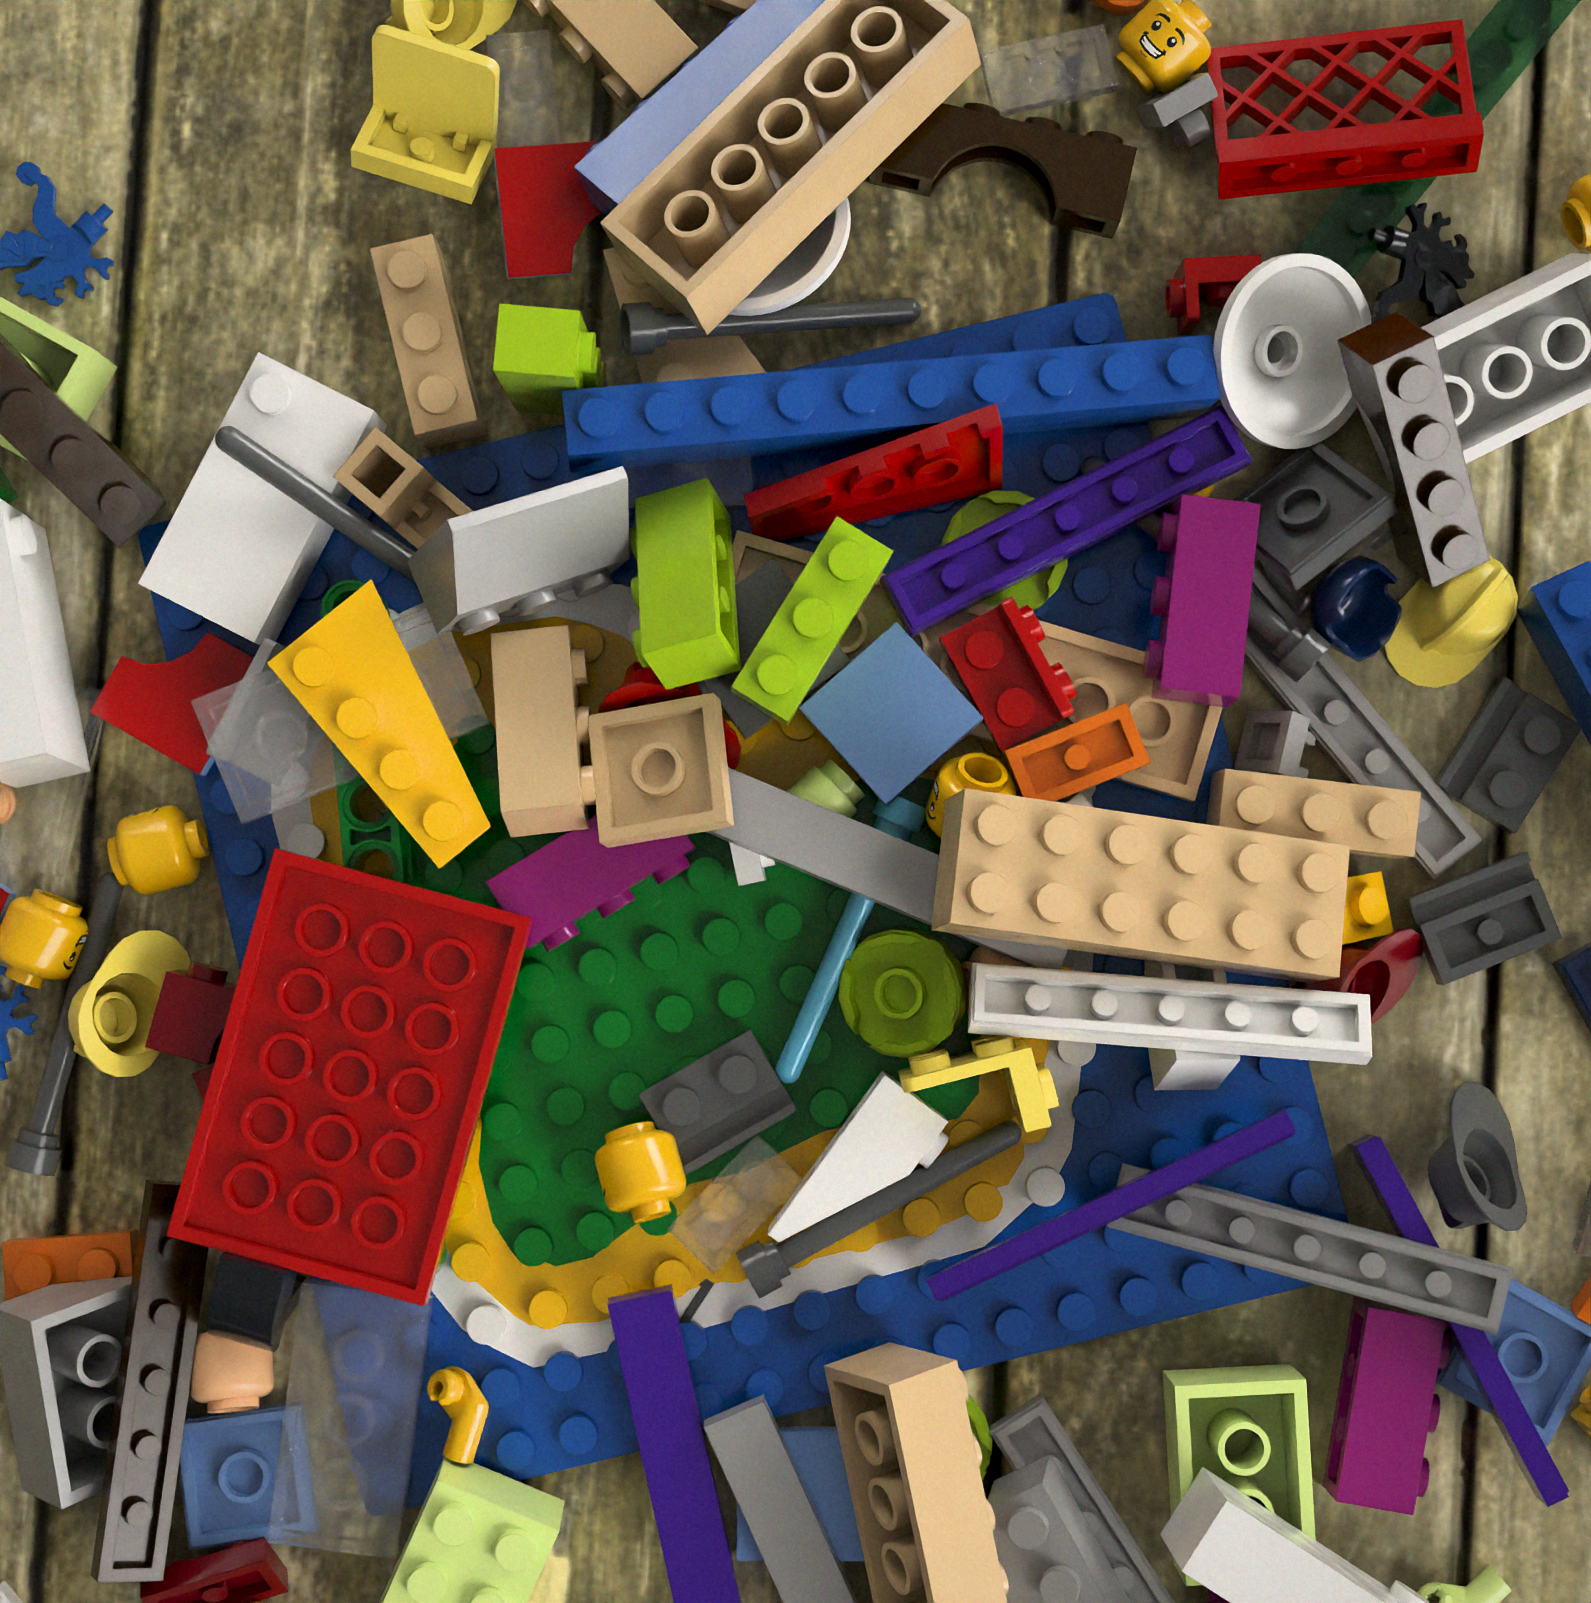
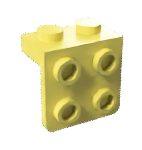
(429, 115)
(1028, 1083)

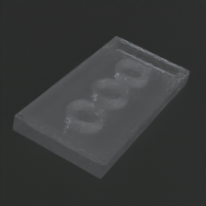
(280, 755)
(349, 1421)

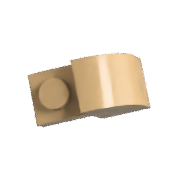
(398, 489)

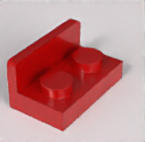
(1009, 673)

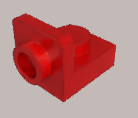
(1204, 278)

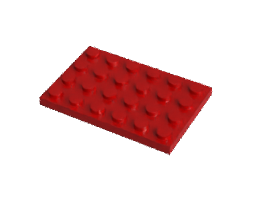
(350, 1077)

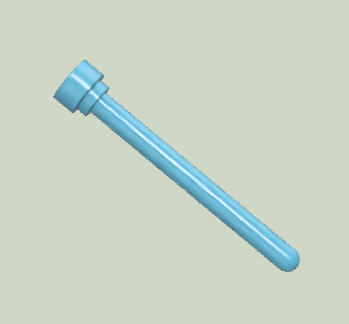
(899, 820)

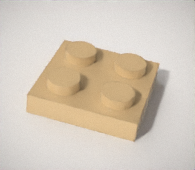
(660, 770)

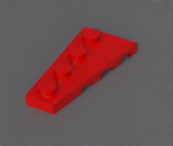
(900, 476)

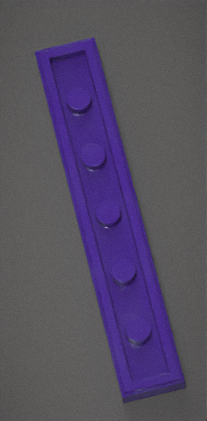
(1065, 521)
(1112, 1205)
(1470, 1342)
(673, 1446)

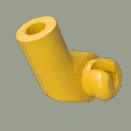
(465, 1407)

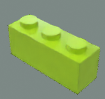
(544, 353)
(685, 585)
(811, 621)

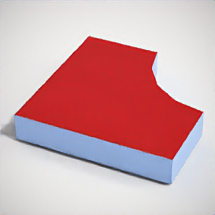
(541, 207)
(156, 698)

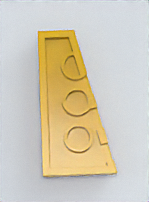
(374, 708)

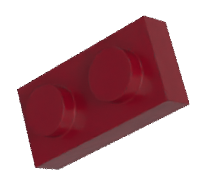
(235, 1575)

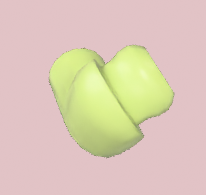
(1485, 1588)

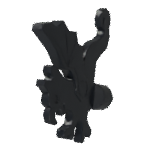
(1422, 261)

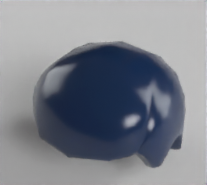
(1355, 607)

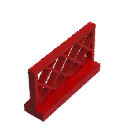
(1347, 148)

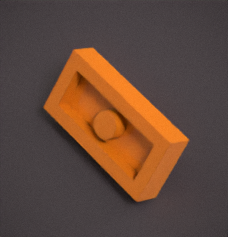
(1078, 756)
(66, 1259)

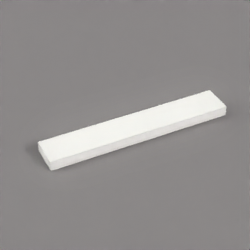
(1170, 1013)

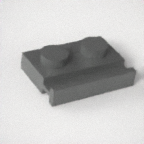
(1507, 755)
(1482, 918)
(718, 1100)

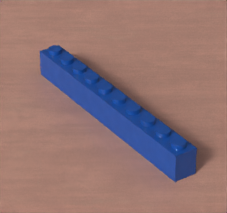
(886, 402)

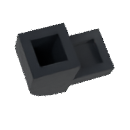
(252, 1301)

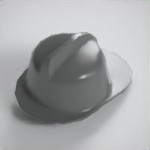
(1477, 1165)

